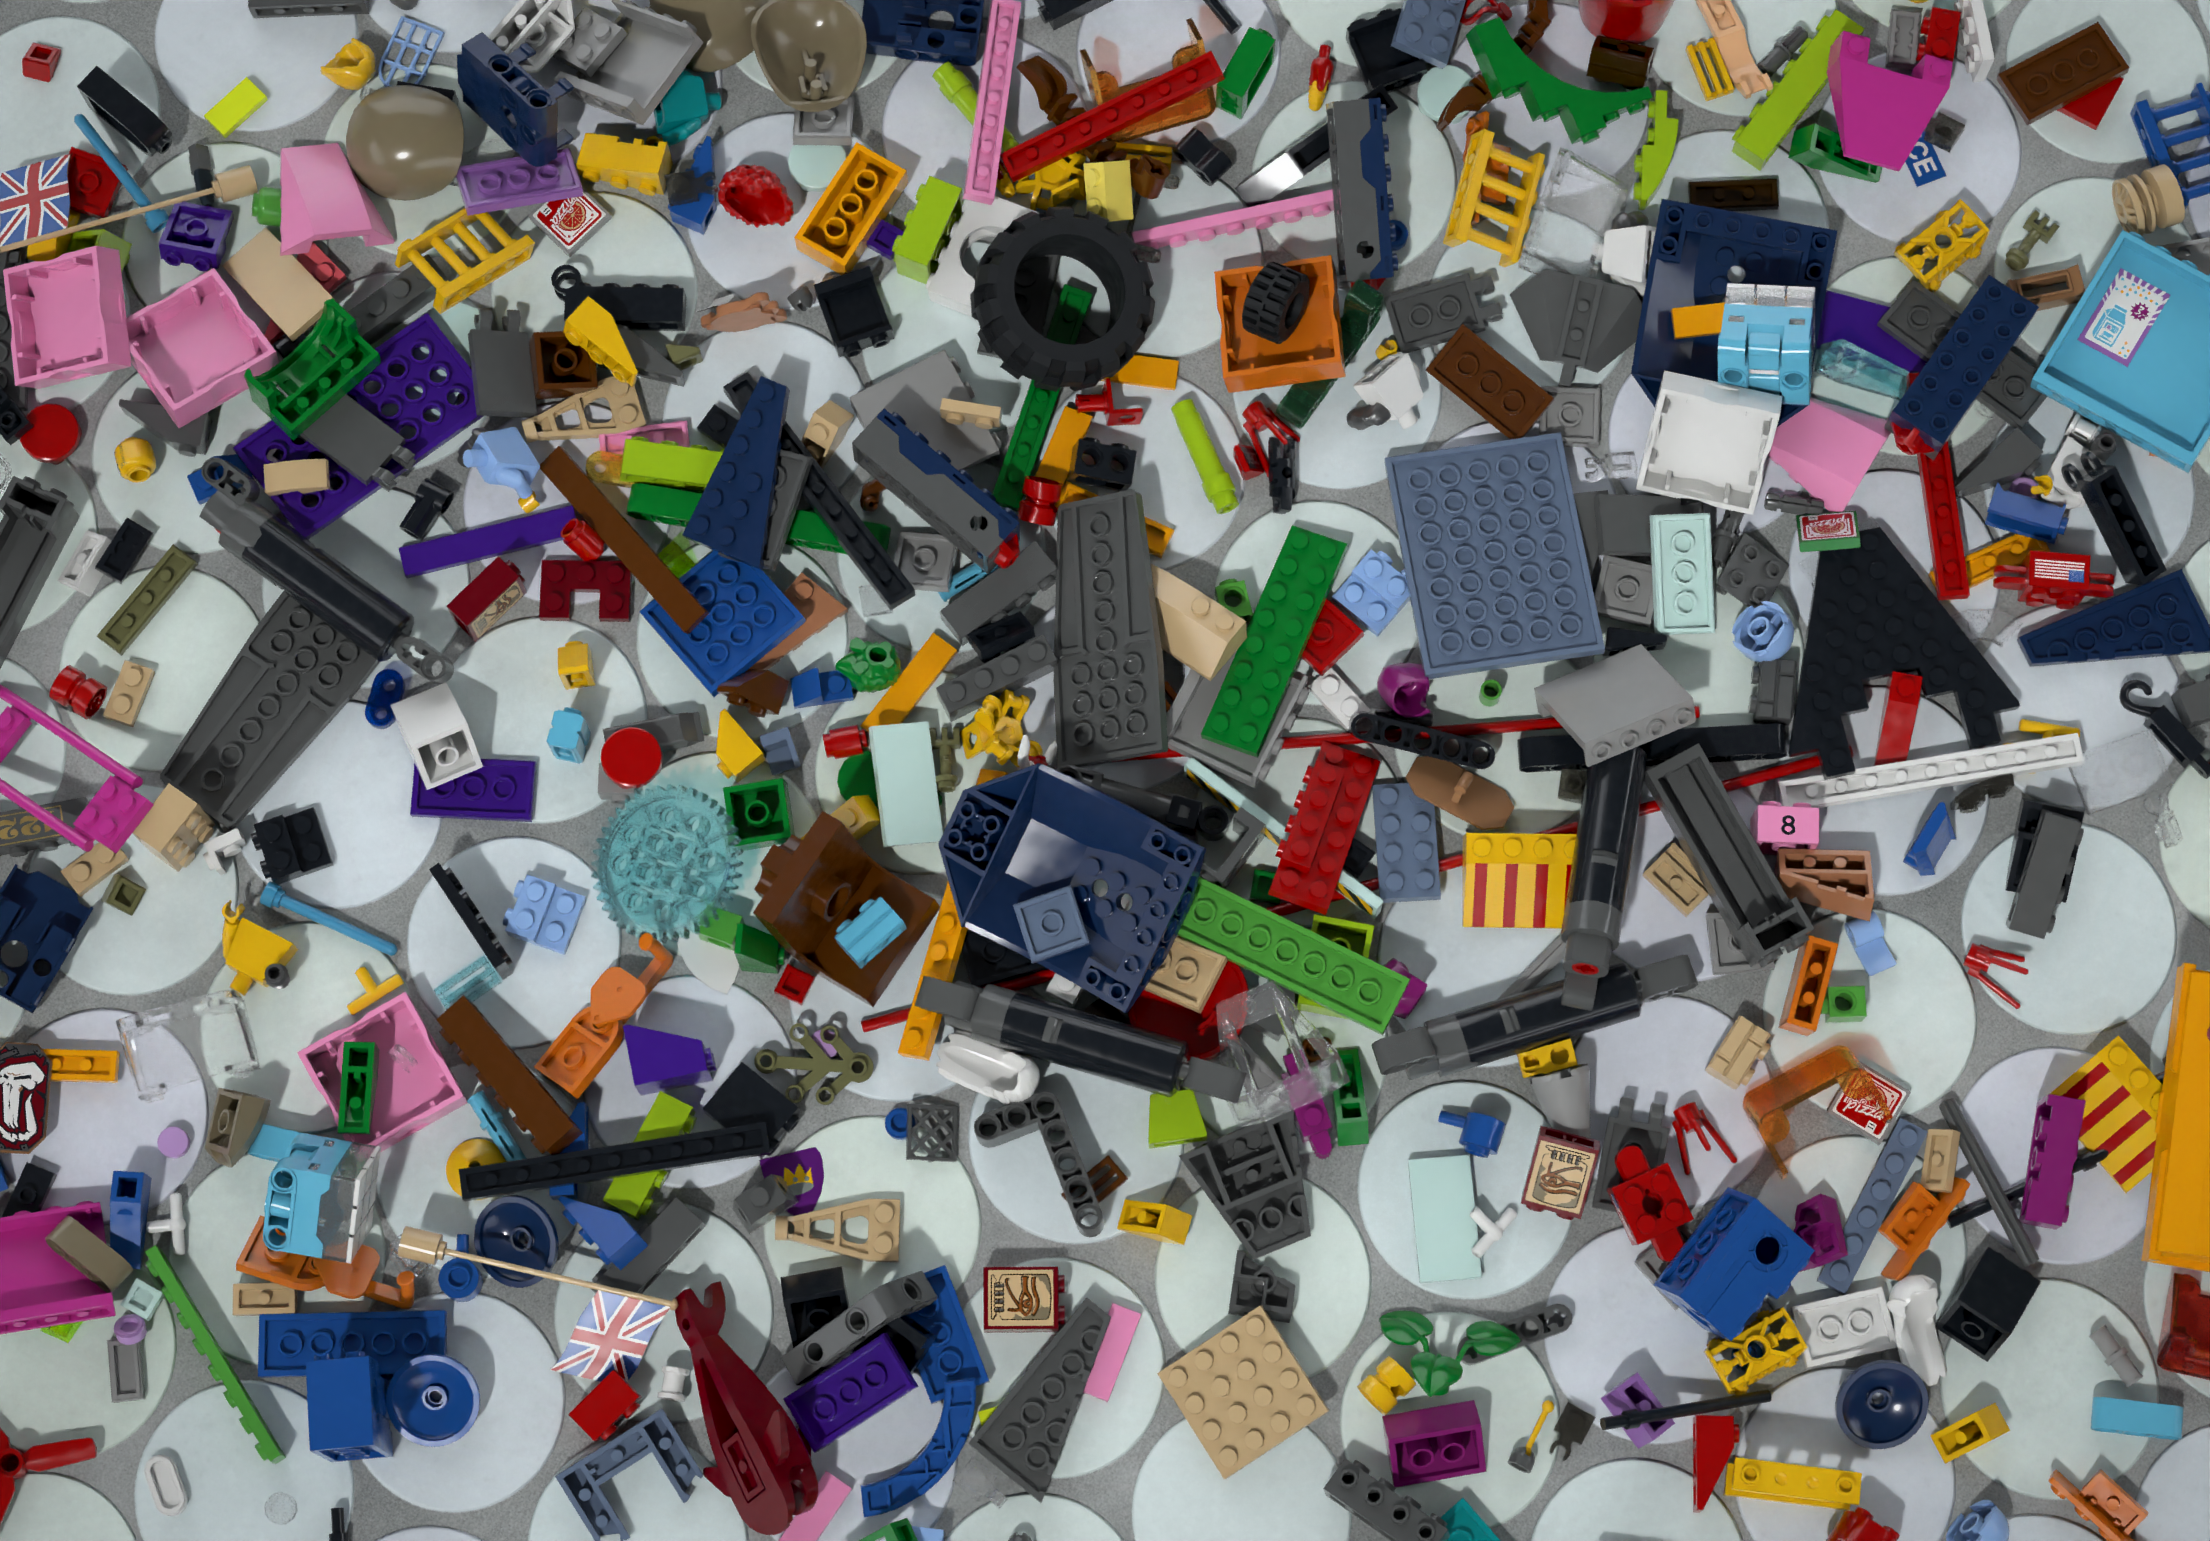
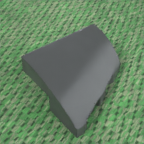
(1259, 1286)

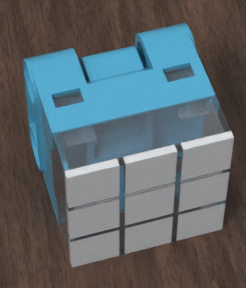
(1768, 340)
(322, 1198)

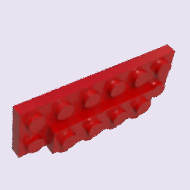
(1323, 827)

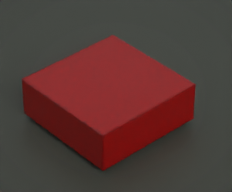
(794, 984)

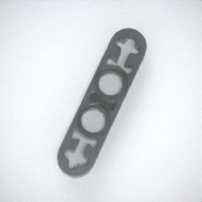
(1515, 1324)

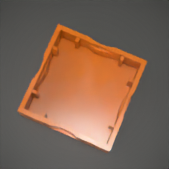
(1309, 353)

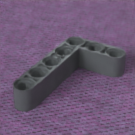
(1057, 1150)

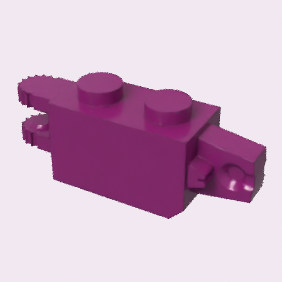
(1311, 1119)

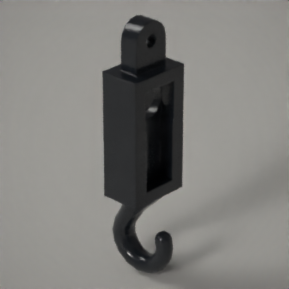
(2167, 730)

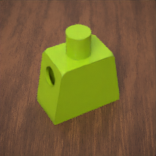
(1175, 1120)

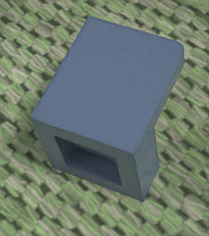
(780, 751)

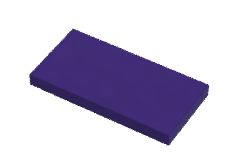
(1857, 323)
(495, 792)
(850, 1392)

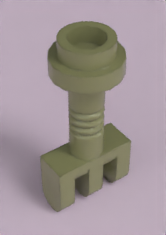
(2017, 258)
(946, 781)

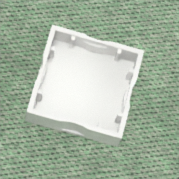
(1709, 442)

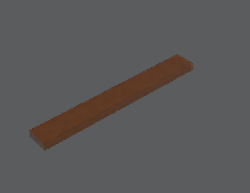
(623, 540)

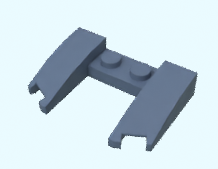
(650, 1435)

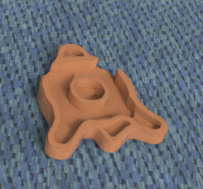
(744, 314)

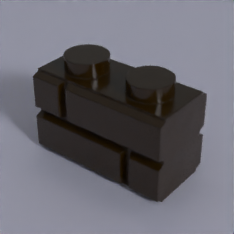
(1619, 62)

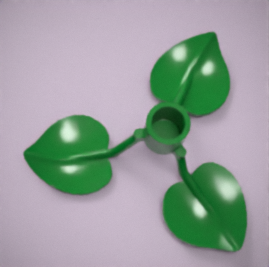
(1438, 1372)

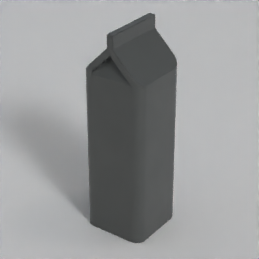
(670, 731)

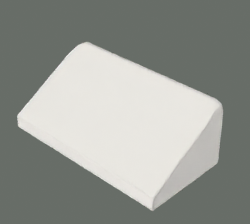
(80, 570)

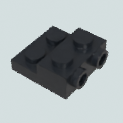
(291, 846)

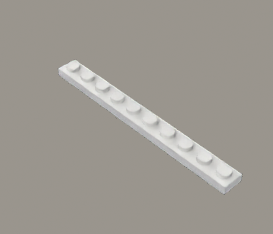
(1935, 772)

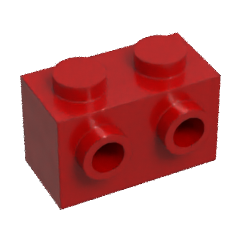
(1939, 33)
(606, 1406)

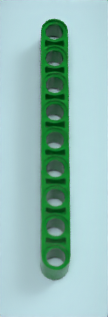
(677, 506)

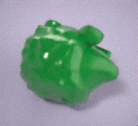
(870, 665)

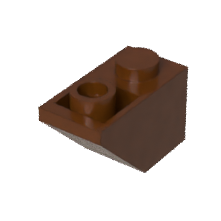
(757, 690)

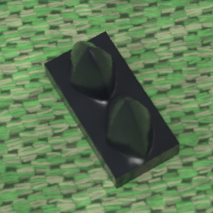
(1001, 635)

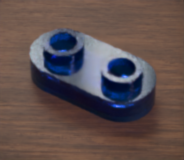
(382, 699)

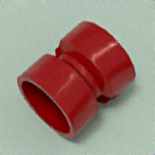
(1039, 500)
(74, 690)

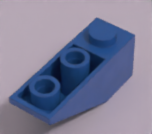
(698, 214)
(129, 1215)
(609, 1230)

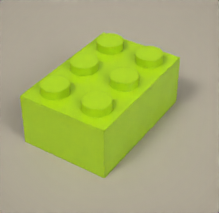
(927, 229)
(1346, 933)

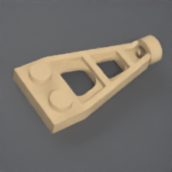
(622, 402)
(882, 1229)

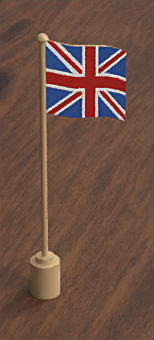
(38, 201)
(609, 1331)

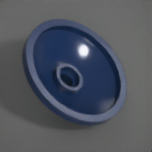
(501, 1237)
(1893, 1415)

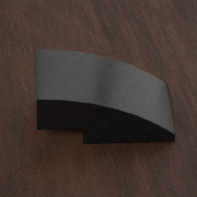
(2025, 827)

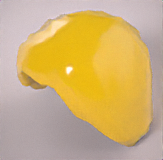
(351, 66)

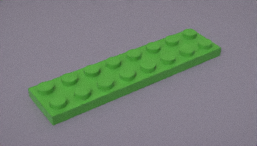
(1293, 957)

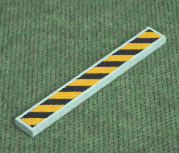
(1274, 830)

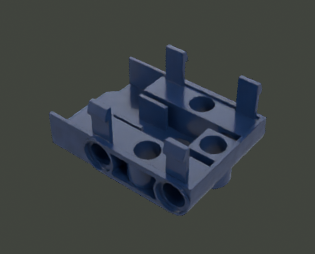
(904, 31)
(512, 99)
(46, 921)

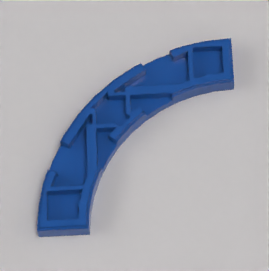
(933, 1460)

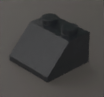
(813, 1301)

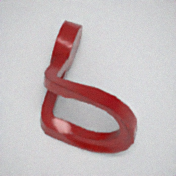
(1500, 9)

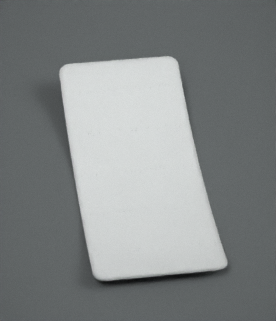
(717, 302)

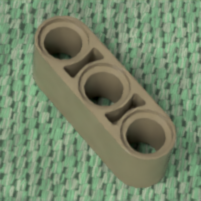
(89, 1254)

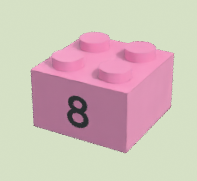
(1785, 827)

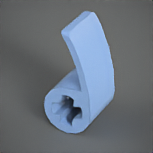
(1869, 944)

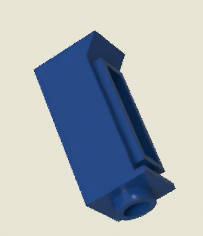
(2026, 515)

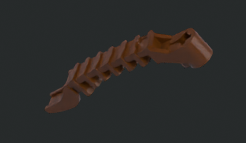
(1477, 93)
(1147, 174)

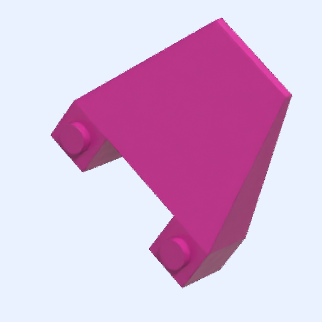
(1880, 109)

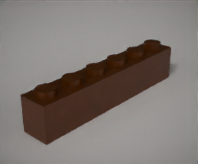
(508, 1076)

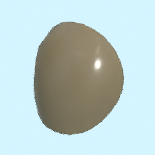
(719, 24)
(810, 51)
(405, 142)

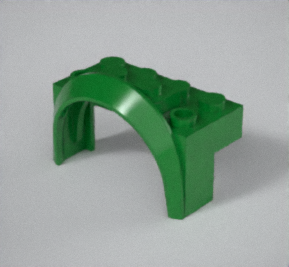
(310, 376)

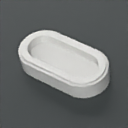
(166, 1485)

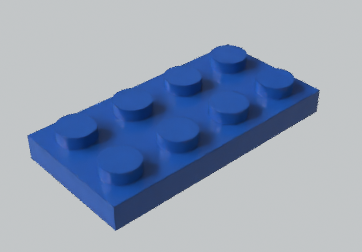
(954, 1349)

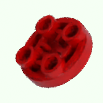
(53, 435)
(631, 757)

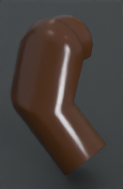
(870, 495)

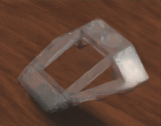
(1293, 1091)

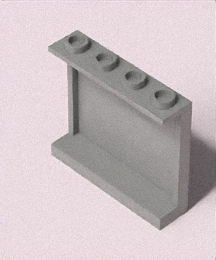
(640, 67)
(917, 399)
(1617, 704)
(1191, 712)

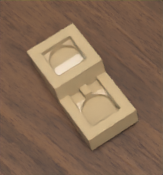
(296, 475)

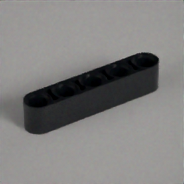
(1435, 747)

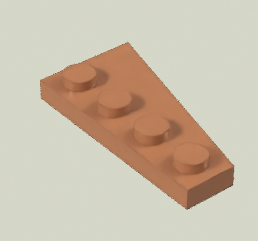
(817, 608)

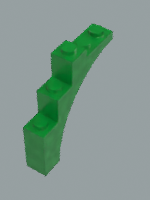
(1545, 96)

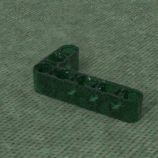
(1360, 316)

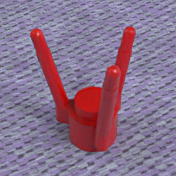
(1261, 418)
(1981, 957)
(1692, 1119)

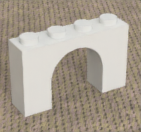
(951, 283)

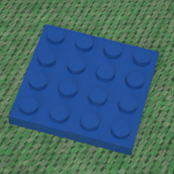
(743, 621)

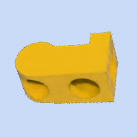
(1547, 1058)

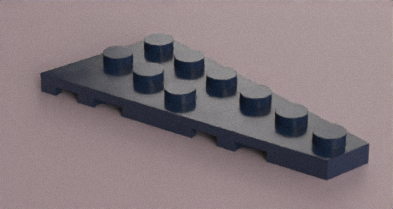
(742, 487)
(2140, 623)

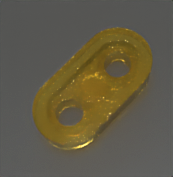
(612, 465)

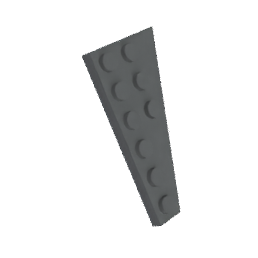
(1035, 1417)

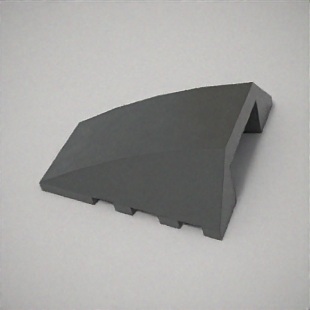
(1255, 1183)

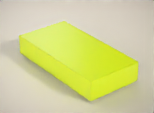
(235, 107)

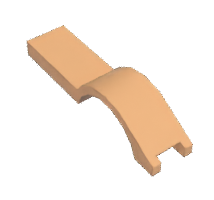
(1733, 46)

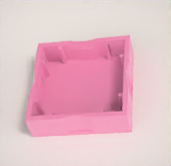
(67, 317)
(197, 348)
(402, 1099)

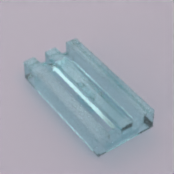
(469, 985)

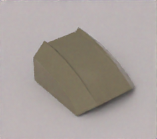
(234, 1125)

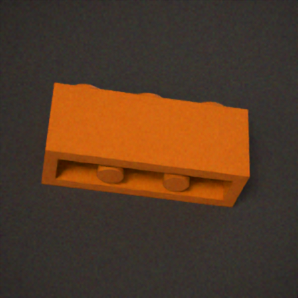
(1808, 986)

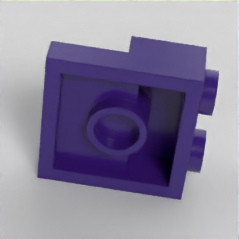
(195, 235)

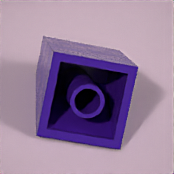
(666, 1060)

